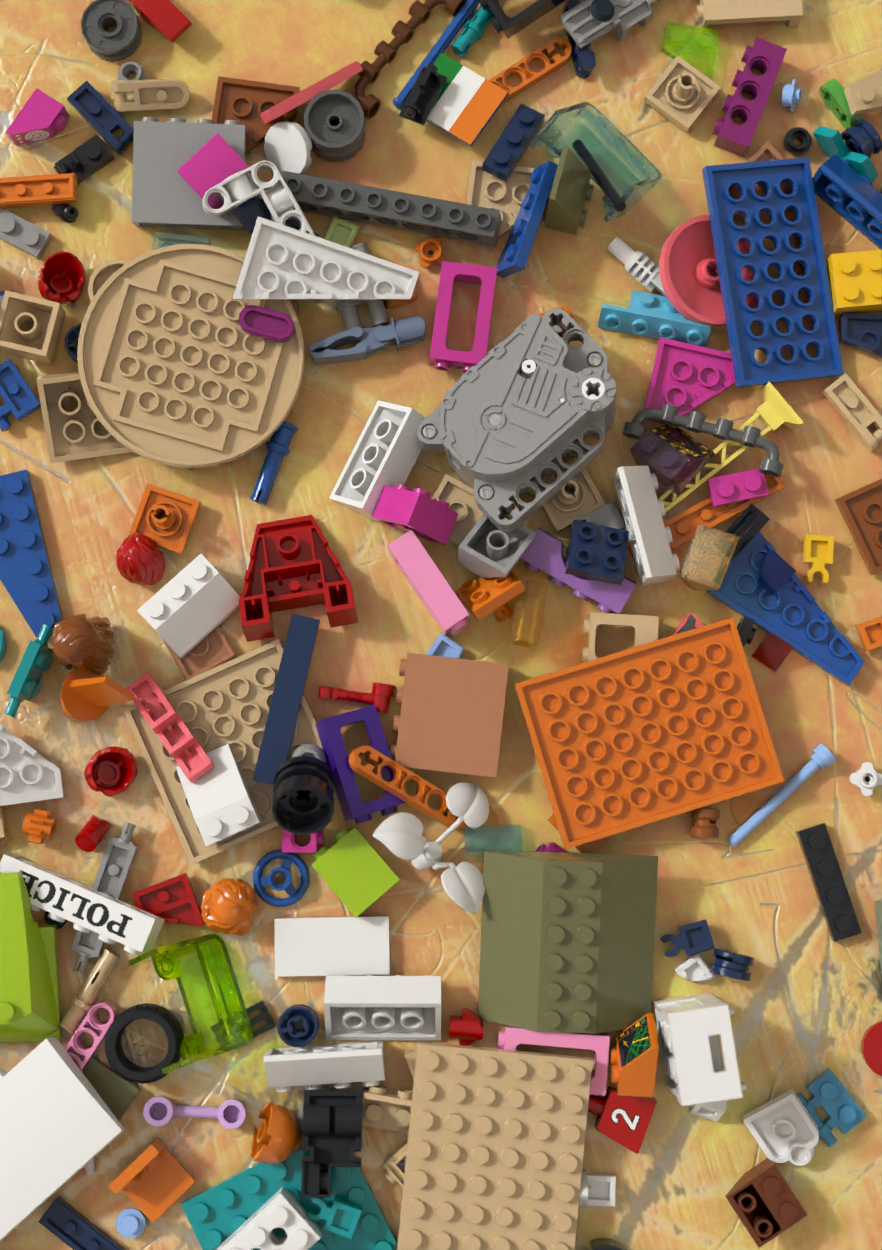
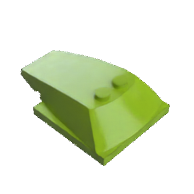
(27, 968)

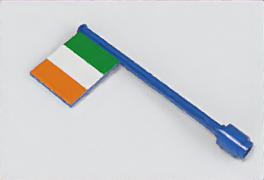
(466, 98)

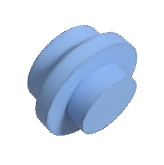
(130, 1223)

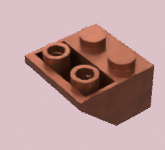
(765, 1202)

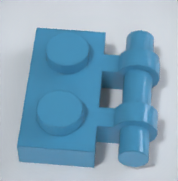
(837, 1104)

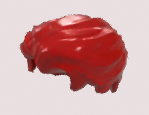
(61, 278)
(140, 560)
(111, 770)

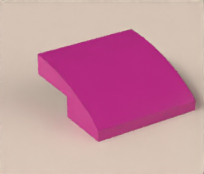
(210, 167)

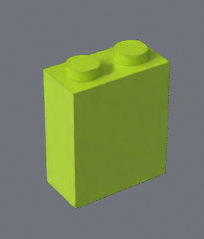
(354, 870)

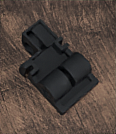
(331, 1135)

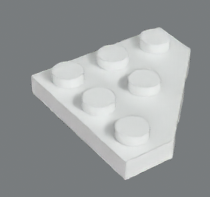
(25, 773)

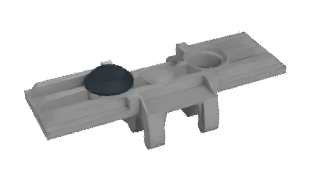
(597, 17)

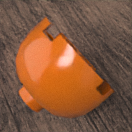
(276, 1135)

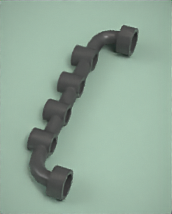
(722, 430)

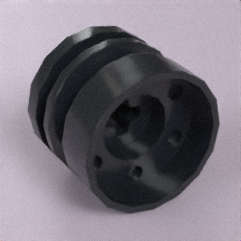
(303, 795)

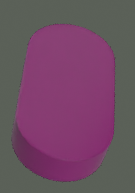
(266, 324)

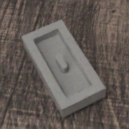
(23, 234)

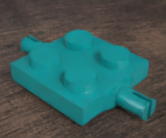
(28, 675)

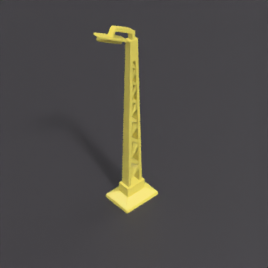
(772, 414)

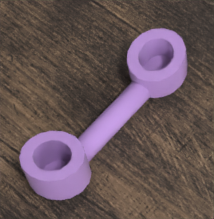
(230, 1113)

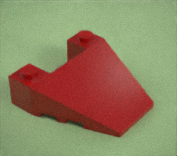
(292, 570)

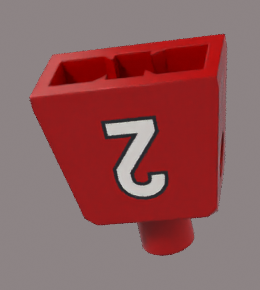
(622, 1117)

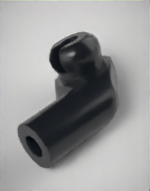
(65, 212)

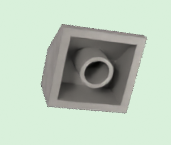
(491, 551)

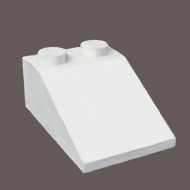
(220, 799)

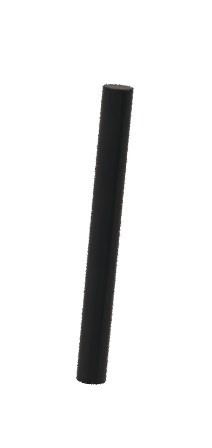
(599, 175)

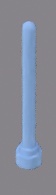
(819, 759)

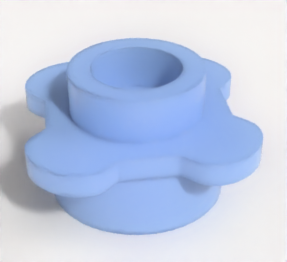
(791, 95)

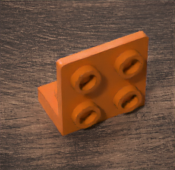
(153, 1180)

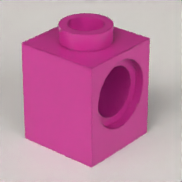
(290, 845)

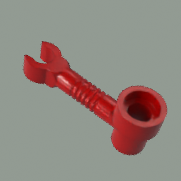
(379, 695)

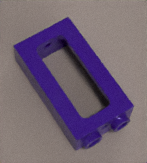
(338, 762)

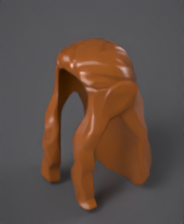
(83, 642)

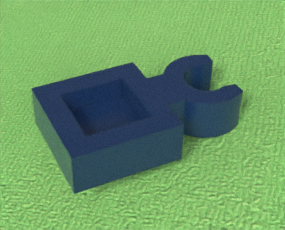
(694, 939)

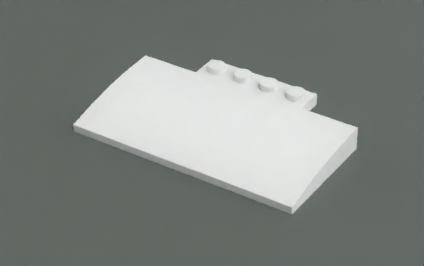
(47, 1129)

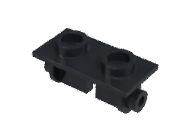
(423, 95)

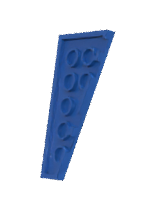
(24, 555)
(787, 613)

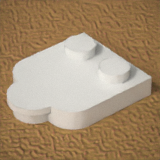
(784, 1129)

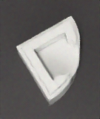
(694, 969)

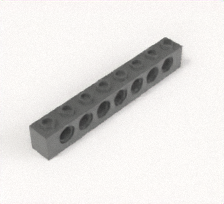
(395, 209)

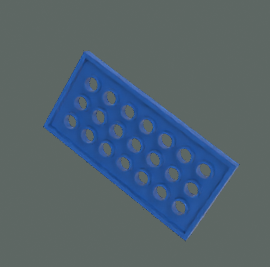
(735, 288)

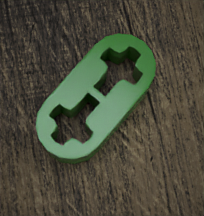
(835, 99)

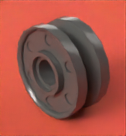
(116, 44)

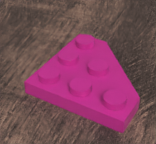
(687, 376)

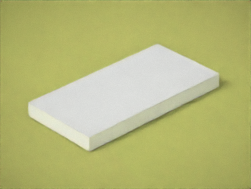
(332, 946)

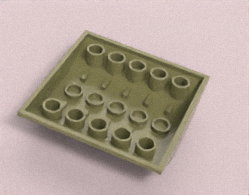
(567, 940)

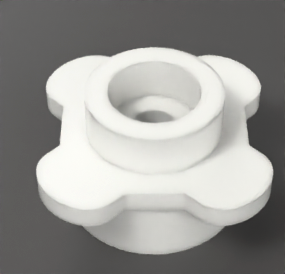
(858, 779)

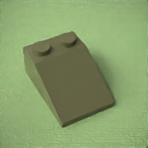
(568, 194)

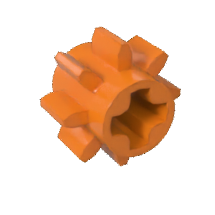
(39, 826)

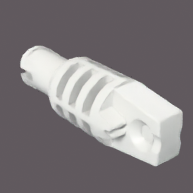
(637, 265)

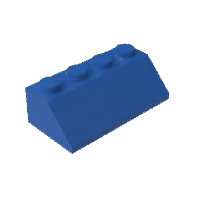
(850, 197)

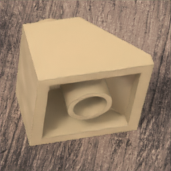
(30, 326)

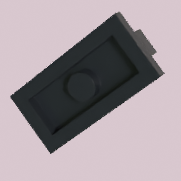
(85, 159)

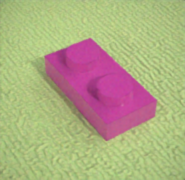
(737, 487)

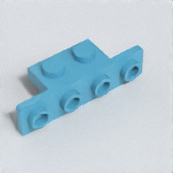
(654, 318)

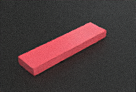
(310, 92)

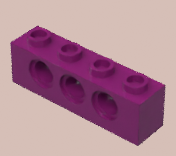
(768, 59)

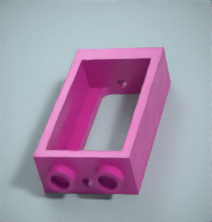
(451, 272)

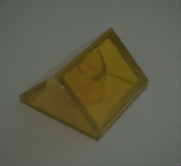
(707, 558)

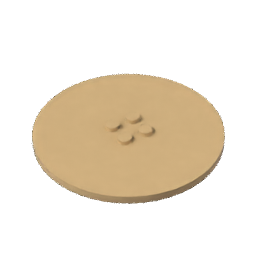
(176, 368)

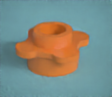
(430, 245)

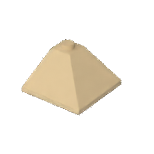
(69, 421)

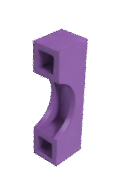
(547, 555)

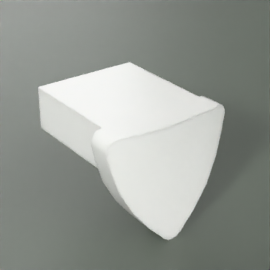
(597, 1189)

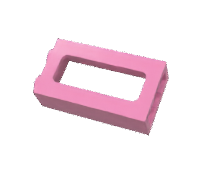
(429, 583)
(598, 1042)

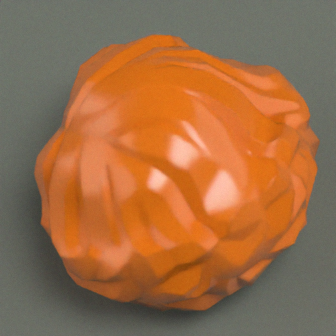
(229, 906)

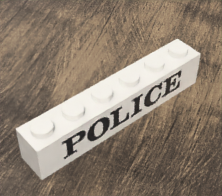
(86, 907)

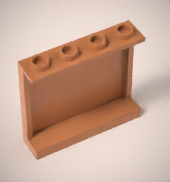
(450, 715)

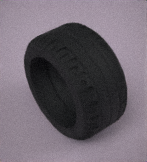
(116, 1055)

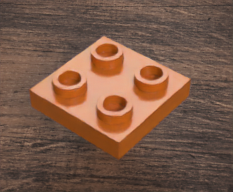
(166, 518)
(490, 595)

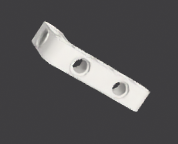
(246, 185)

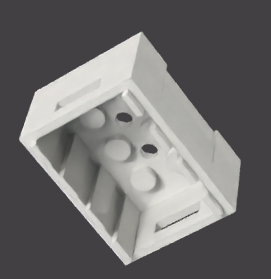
(691, 1050)

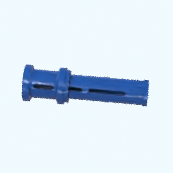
(277, 449)

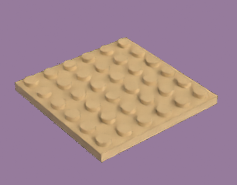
(222, 709)

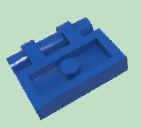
(17, 395)

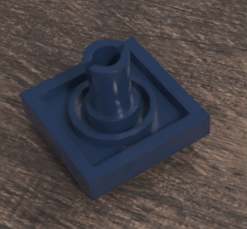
(597, 552)

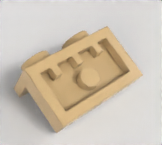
(386, 1109)

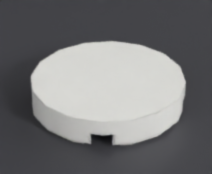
(288, 147)

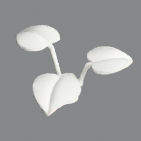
(403, 837)

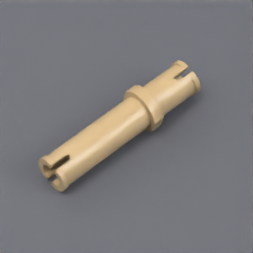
(89, 991)

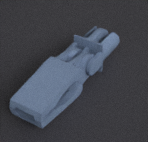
(368, 341)

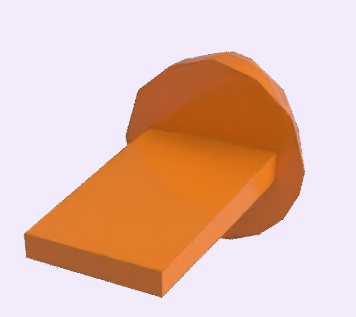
(87, 694)

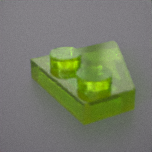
(692, 44)

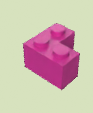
(416, 511)

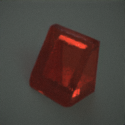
(772, 651)

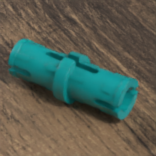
(472, 32)

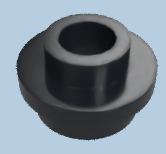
(801, 134)

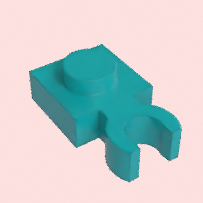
(340, 1217)

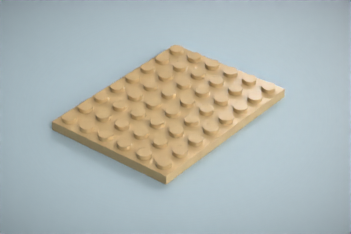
(494, 1149)

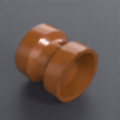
(705, 823)

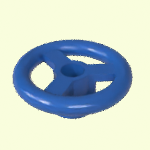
(294, 895)

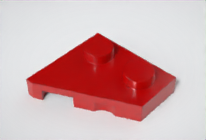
(172, 901)

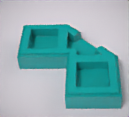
(833, 143)

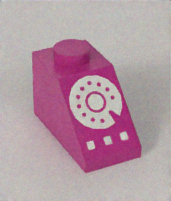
(38, 120)

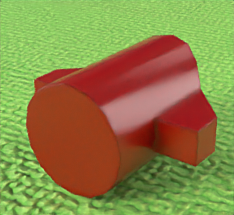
(92, 833)
(466, 1027)

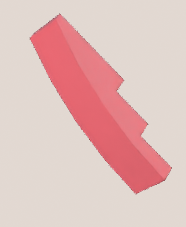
(170, 727)

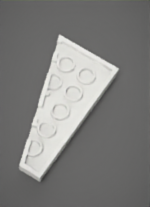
(301, 266)

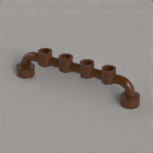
(387, 52)

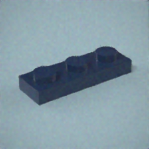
(513, 142)

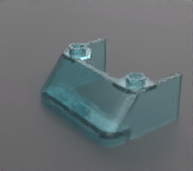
(617, 157)

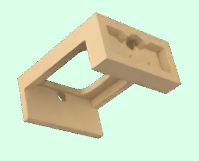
(645, 629)

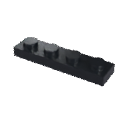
(828, 882)

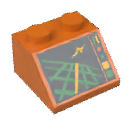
(635, 1058)

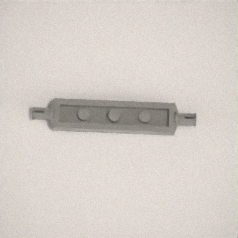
(110, 881)

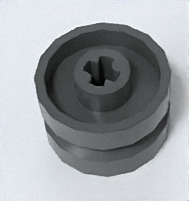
(335, 125)

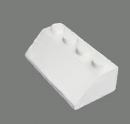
(380, 457)
(645, 524)
(383, 1007)
(325, 1065)

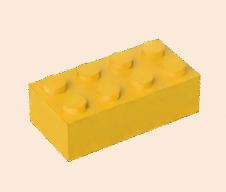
(856, 281)

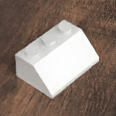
(190, 606)

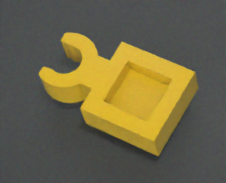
(818, 552)

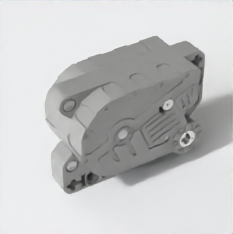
(524, 414)

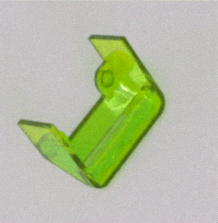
(209, 997)

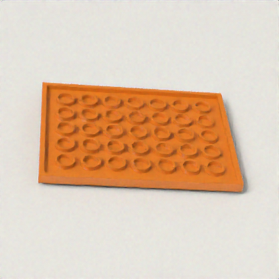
(649, 733)

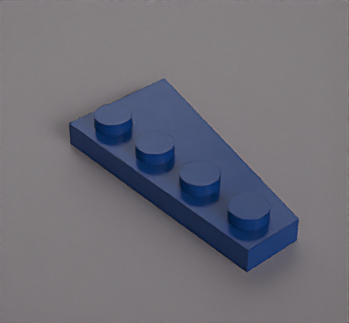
(527, 222)

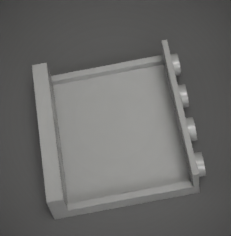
(158, 190)

